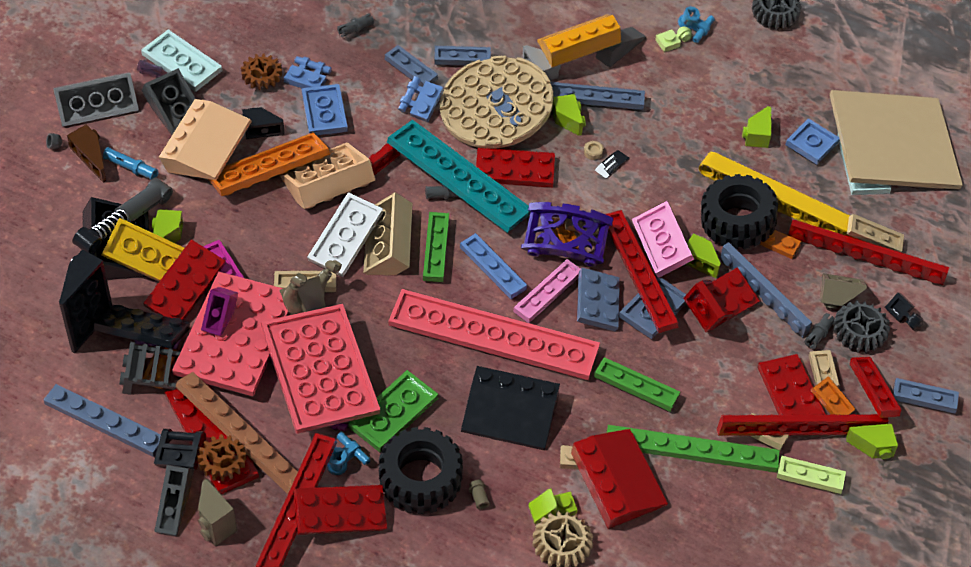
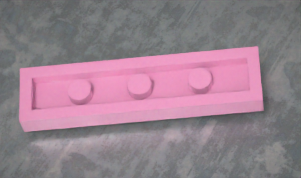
(547, 291)

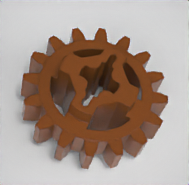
(261, 71)
(222, 458)

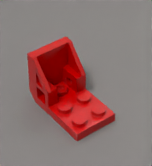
(720, 299)

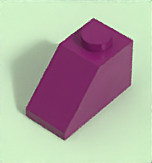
(219, 310)

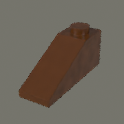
(86, 146)

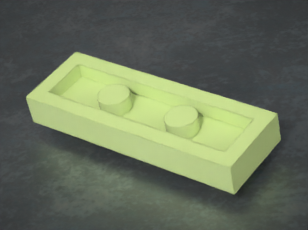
(811, 474)

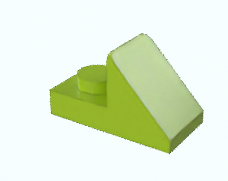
(550, 503)

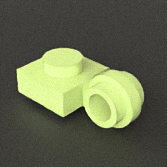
(669, 40)

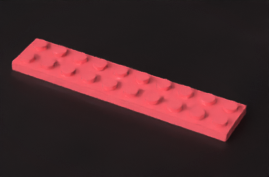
(494, 334)

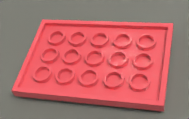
(241, 353)
(320, 368)

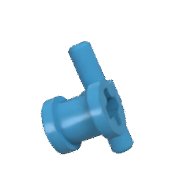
(695, 23)
(343, 455)

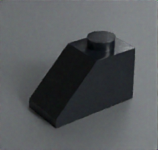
(263, 123)

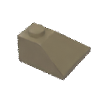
(839, 289)

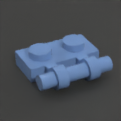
(305, 78)
(425, 102)

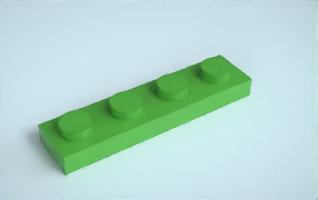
(436, 247)
(637, 384)

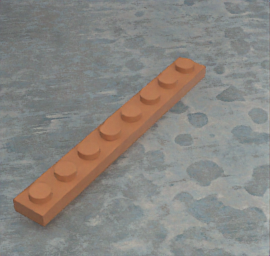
(232, 424)

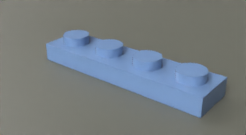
(493, 266)

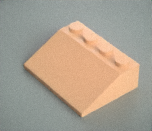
(204, 140)
(329, 177)

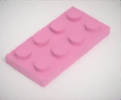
(662, 239)

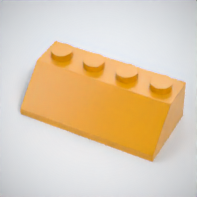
(580, 40)

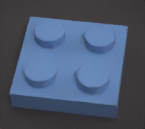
(812, 141)

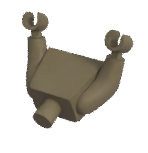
(308, 294)

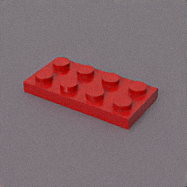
(517, 166)
(185, 281)
(789, 386)
(340, 509)

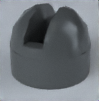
(53, 141)

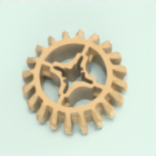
(577, 544)

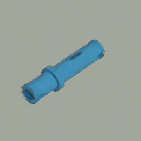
(138, 167)

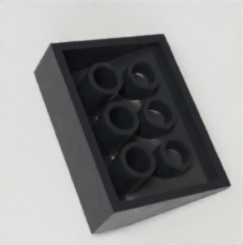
(94, 213)
(83, 297)
(510, 408)

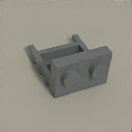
(134, 366)

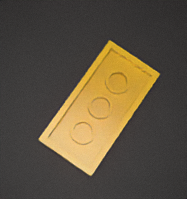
(141, 250)

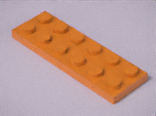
(270, 163)

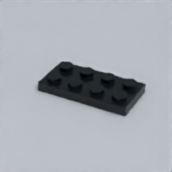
(142, 326)

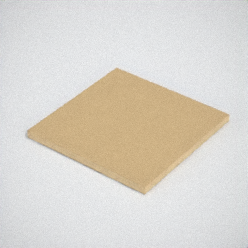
(895, 140)

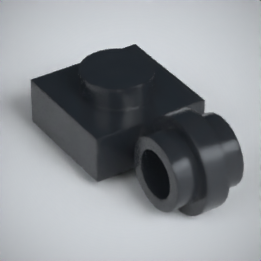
(901, 307)

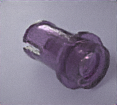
(148, 68)

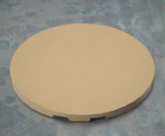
(472, 116)

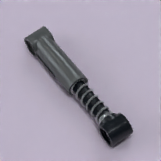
(155, 193)

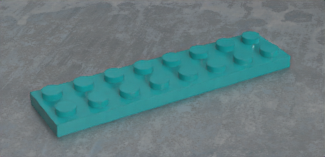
(459, 175)

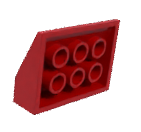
(617, 476)

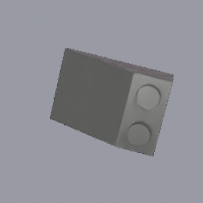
(169, 98)

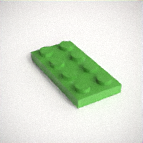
(399, 408)

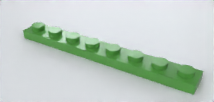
(704, 449)

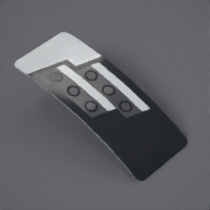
(611, 163)

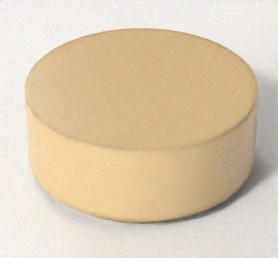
(593, 150)

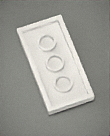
(346, 233)

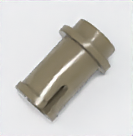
(477, 488)

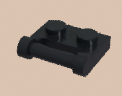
(179, 455)

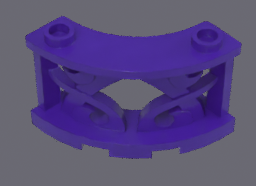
(546, 212)

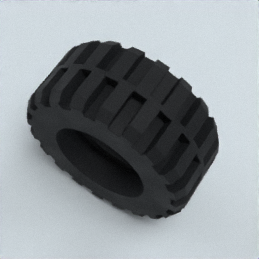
(741, 193)
(420, 445)

